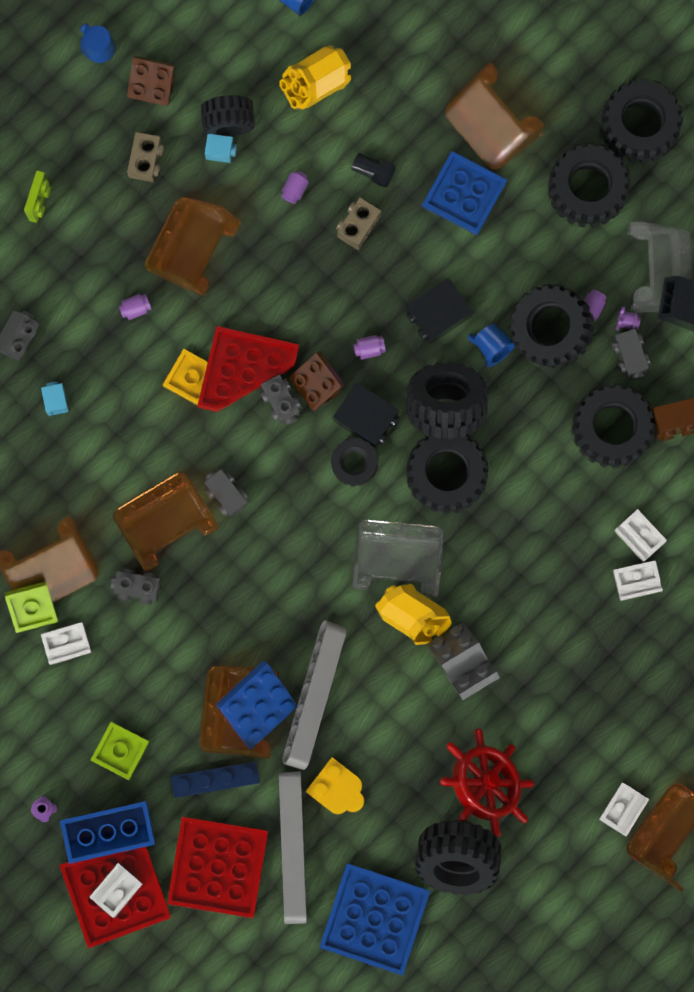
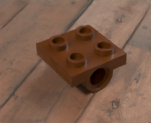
(151, 80)
(317, 381)

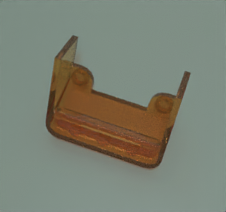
(664, 833)

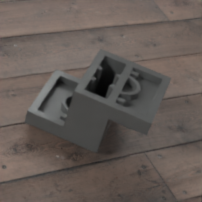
(463, 661)

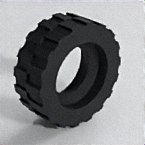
(343, 450)

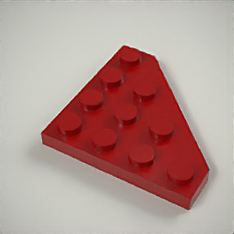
(240, 365)

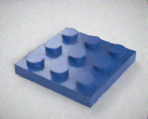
(464, 193)
(256, 705)

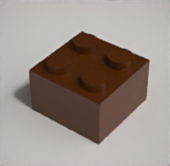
(674, 420)

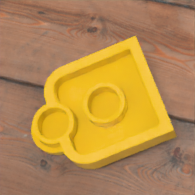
(337, 789)

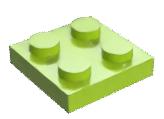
(39, 191)
(31, 607)
(120, 751)

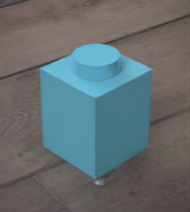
(220, 148)
(54, 398)

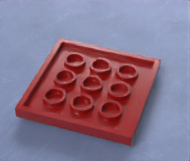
(217, 867)
(141, 911)

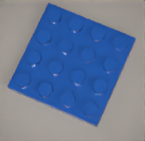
(374, 919)

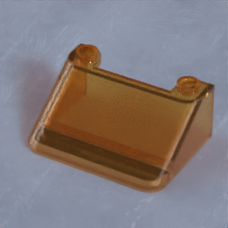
(489, 123)
(189, 242)
(163, 517)
(63, 564)
(216, 732)

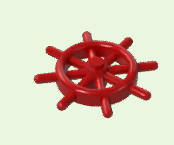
(486, 782)

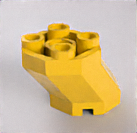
(316, 77)
(413, 613)

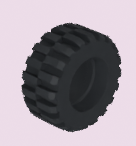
(641, 95)
(600, 161)
(527, 313)
(619, 398)
(447, 418)
(447, 500)
(458, 857)

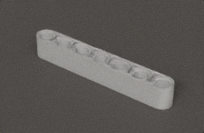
(314, 695)
(292, 848)

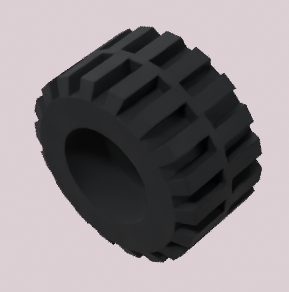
(228, 115)

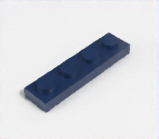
(215, 779)

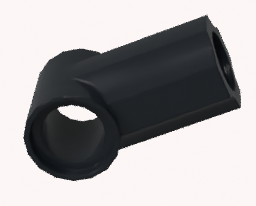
(379, 171)

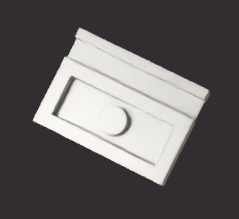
(640, 535)
(637, 580)
(66, 643)
(624, 809)
(116, 890)

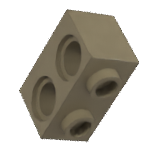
(140, 157)
(362, 225)

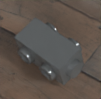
(17, 334)
(633, 360)
(283, 405)
(222, 489)
(129, 585)

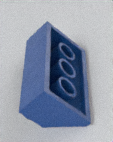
(108, 832)

